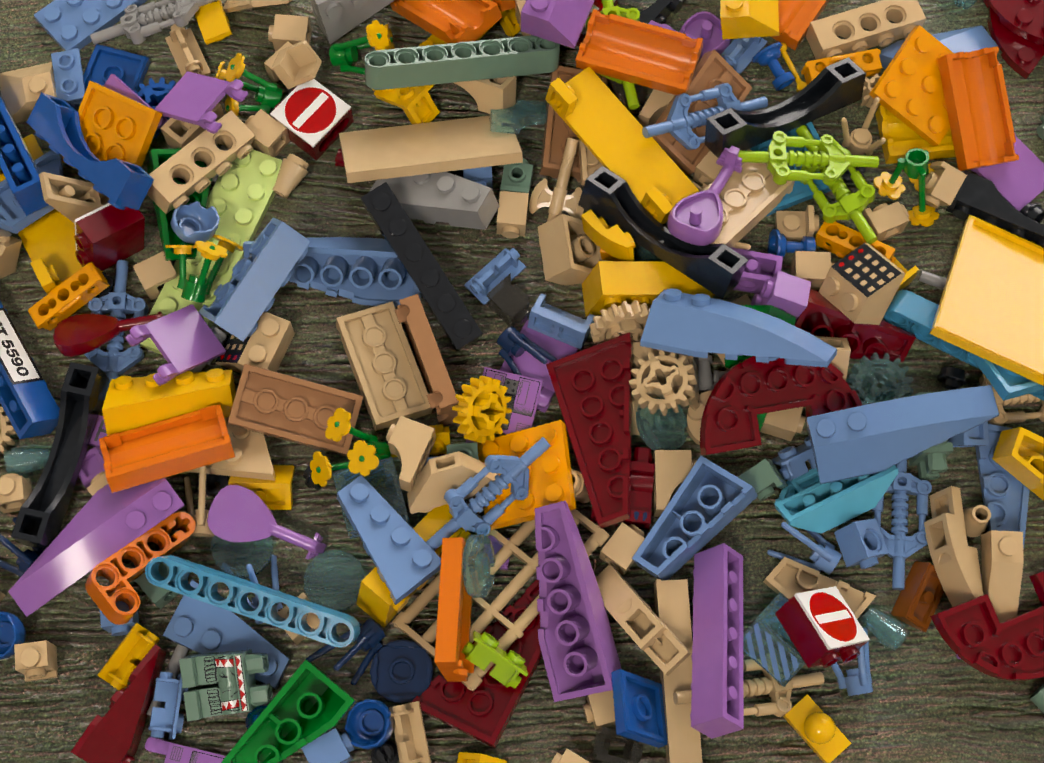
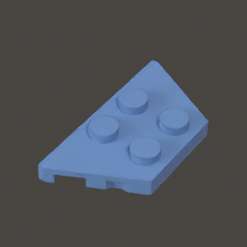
(11, 214)

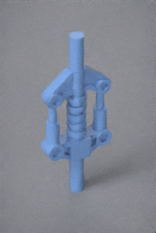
(681, 123)
(117, 305)
(512, 470)
(898, 544)

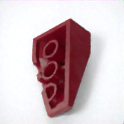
(825, 320)
(119, 732)

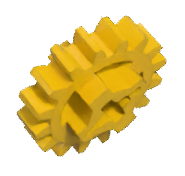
(482, 409)

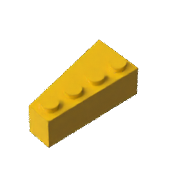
(630, 281)
(141, 401)
(1023, 457)
(373, 593)

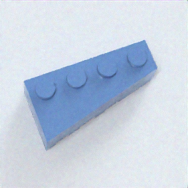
(257, 279)
(694, 516)

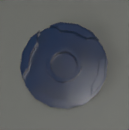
(401, 671)

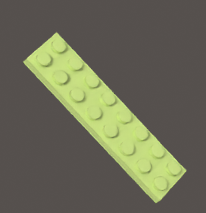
(242, 202)

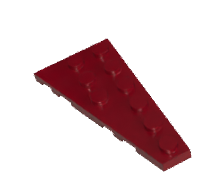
(598, 418)
(490, 706)

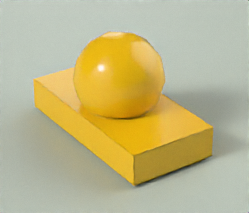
(817, 729)

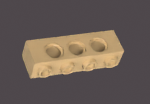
(849, 24)
(203, 148)

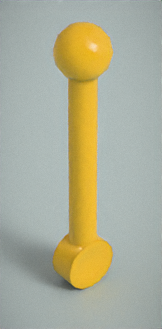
(800, 84)

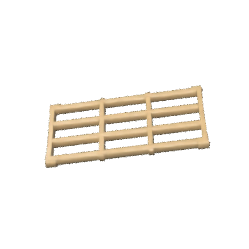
(493, 610)

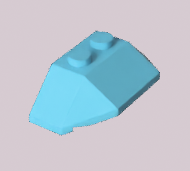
(825, 506)

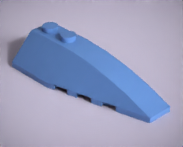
(353, 269)
(710, 325)
(887, 432)

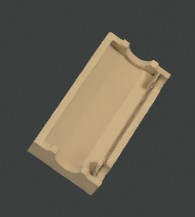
(748, 200)
(383, 365)

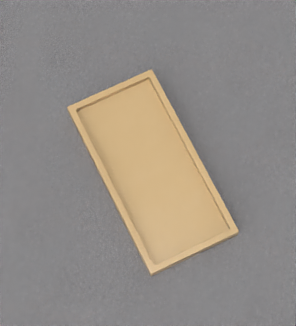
(426, 149)

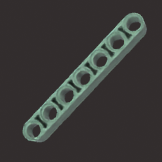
(460, 62)

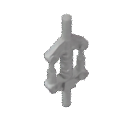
(149, 19)

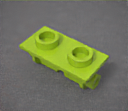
(506, 664)

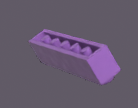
(717, 642)

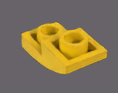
(213, 22)
(608, 239)

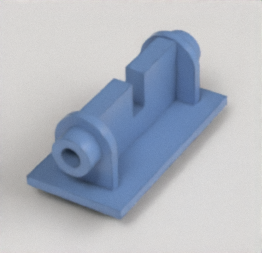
(741, 51)
(68, 76)
(494, 272)
(793, 460)
(167, 718)

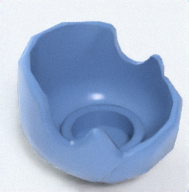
(195, 222)

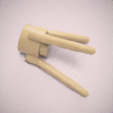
(860, 139)
(200, 515)

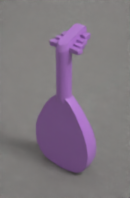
(708, 27)
(700, 215)
(244, 517)

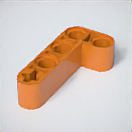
(140, 555)

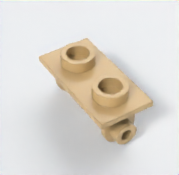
(186, 51)
(410, 733)

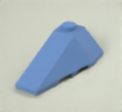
(957, 41)

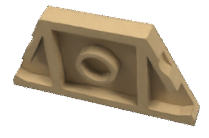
(250, 459)

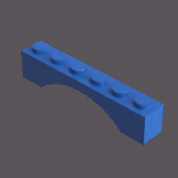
(60, 126)

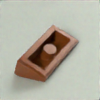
(919, 597)

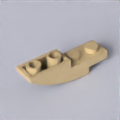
(947, 541)
(640, 621)

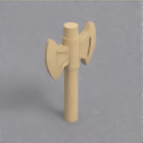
(558, 199)

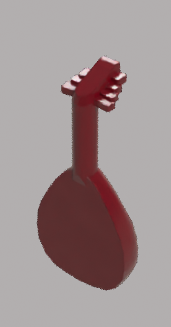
(90, 331)

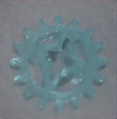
(868, 377)

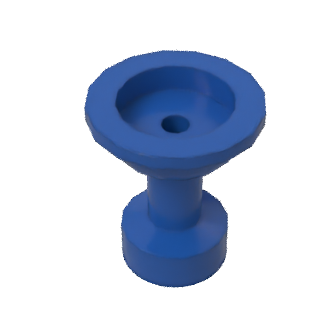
(769, 57)
(780, 246)

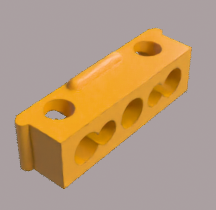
(869, 63)
(845, 240)
(68, 297)

